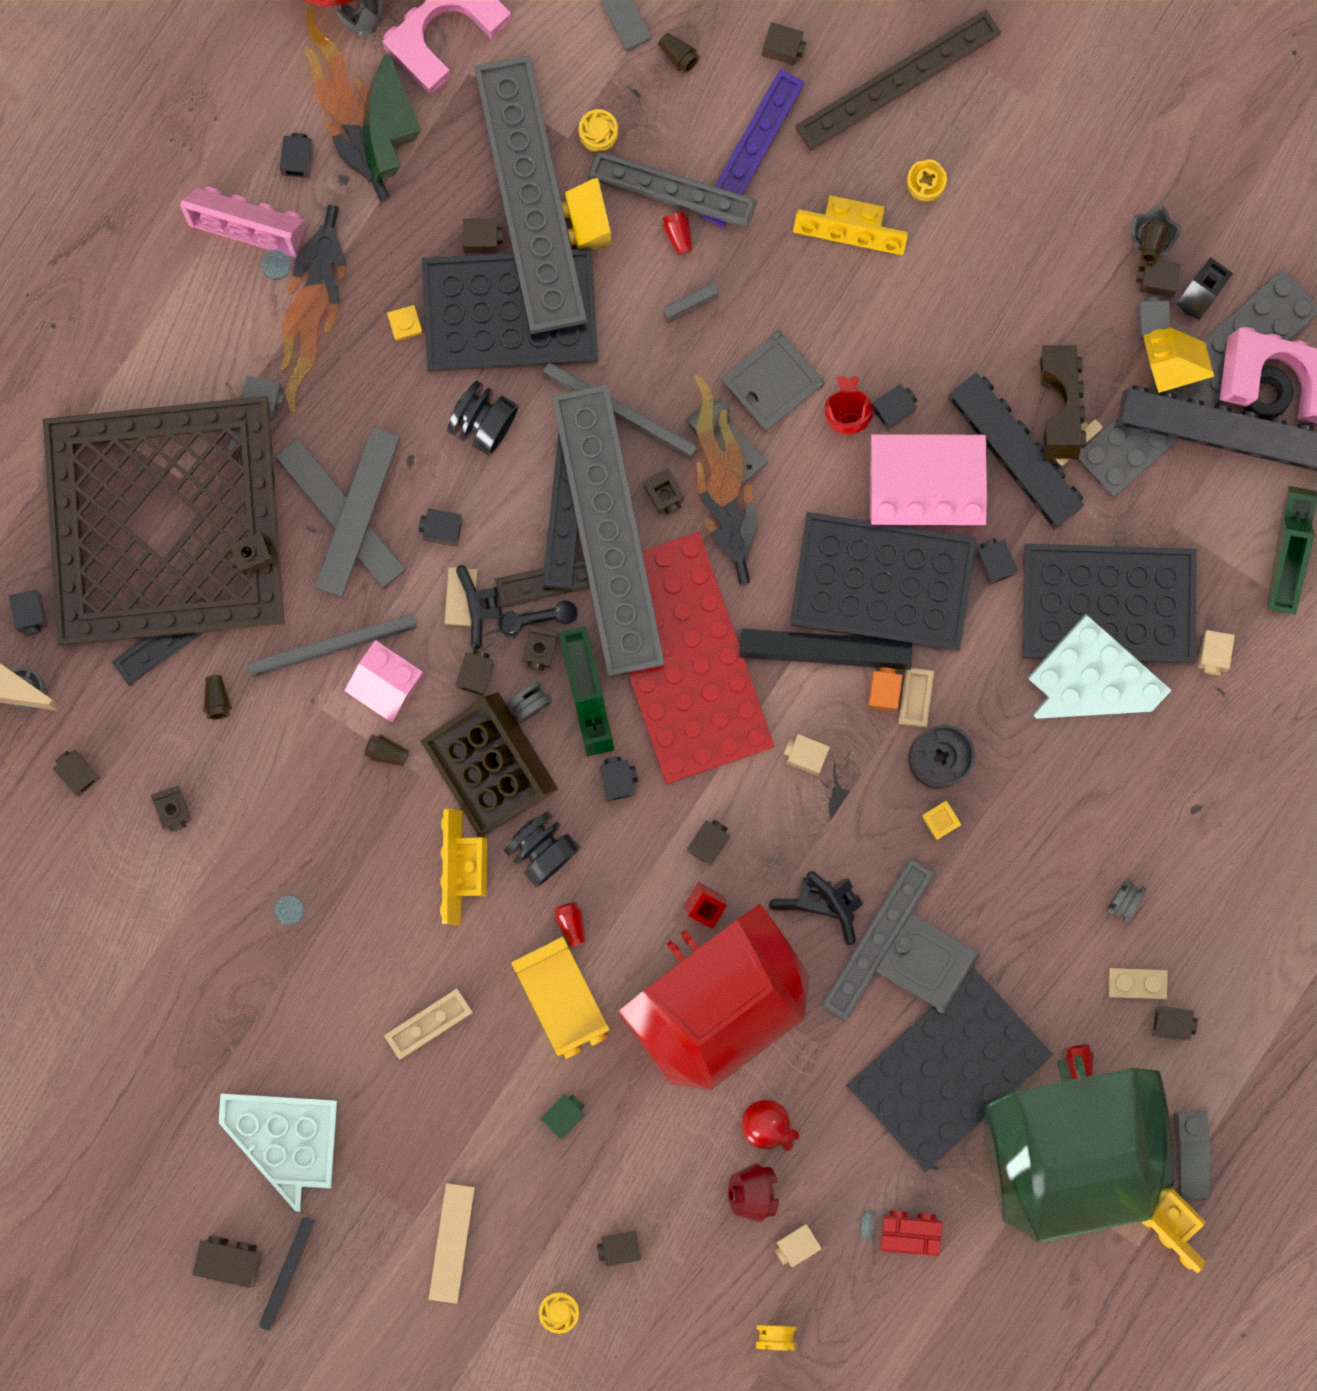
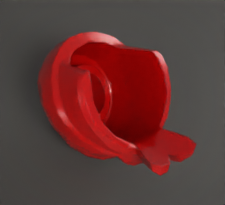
(848, 409)
(768, 1125)

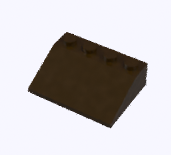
(489, 764)

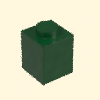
(563, 1115)

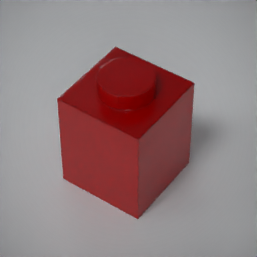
(705, 905)

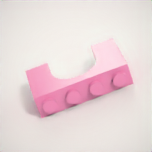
(407, 40)
(1244, 361)

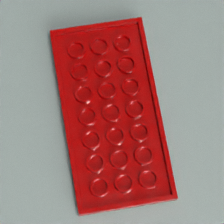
(703, 699)

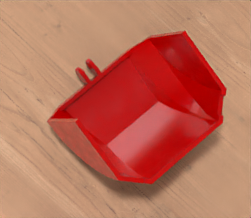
(720, 1002)

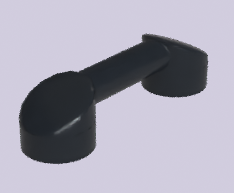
(511, 623)

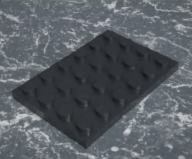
(481, 319)
(883, 581)
(1131, 592)
(947, 1069)

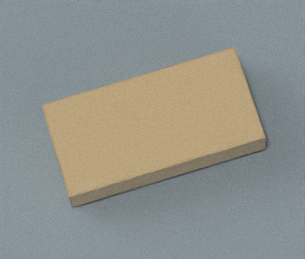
(456, 603)
(916, 698)

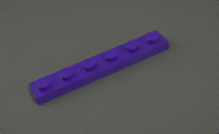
(758, 136)

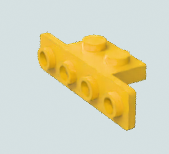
(851, 224)
(462, 867)
(1176, 1224)

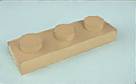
(428, 1024)

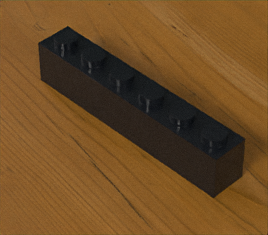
(1016, 451)

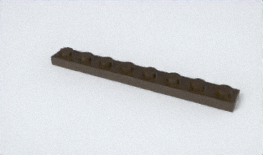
(898, 80)

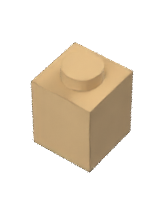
(1215, 652)
(806, 754)
(797, 1246)

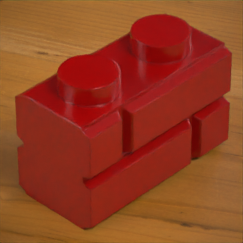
(911, 1234)

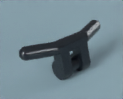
(474, 606)
(803, 904)
(841, 908)

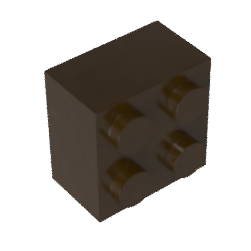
(228, 1262)

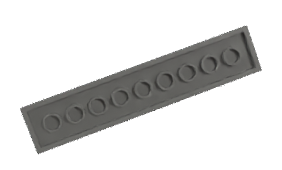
(530, 195)
(1124, 453)
(608, 530)

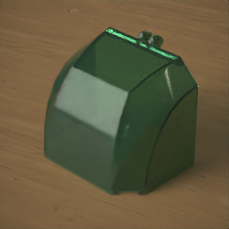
(1081, 1152)

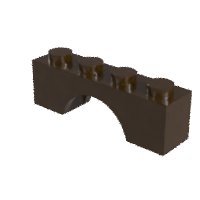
(1060, 372)

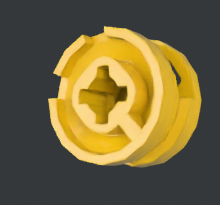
(598, 130)
(926, 180)
(558, 1312)
(776, 1337)

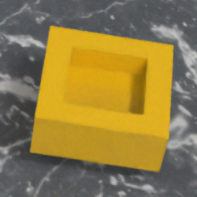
(404, 323)
(941, 820)

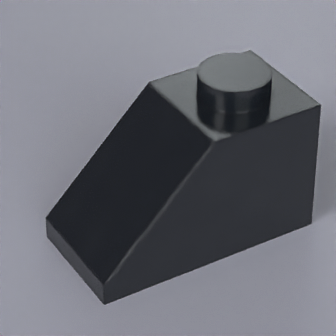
(1204, 289)

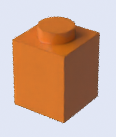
(885, 690)

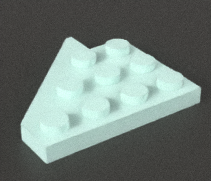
(1094, 677)
(284, 1139)

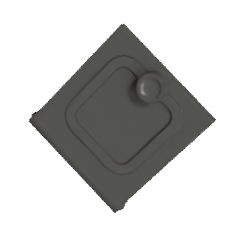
(776, 377)
(933, 965)

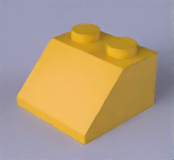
(587, 216)
(1176, 358)

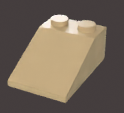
(19, 692)

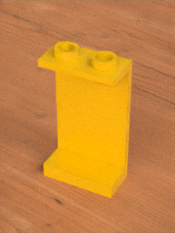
(561, 998)

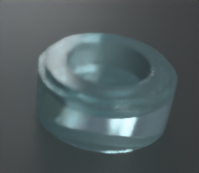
(276, 265)
(289, 910)
(868, 1224)

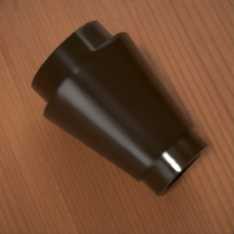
(679, 53)
(1154, 238)
(216, 698)
(385, 751)

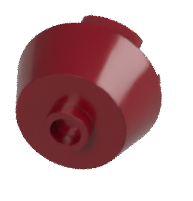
(753, 1193)

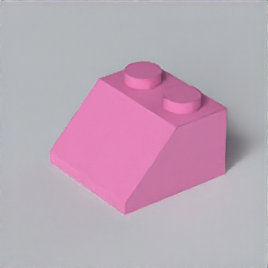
(384, 681)

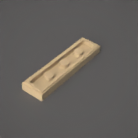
(451, 1243)

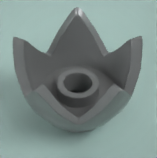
(363, 19)
(1156, 213)

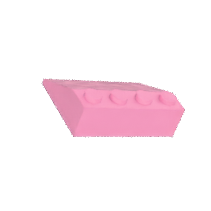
(244, 221)
(928, 479)

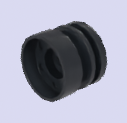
(479, 416)
(944, 740)
(541, 848)

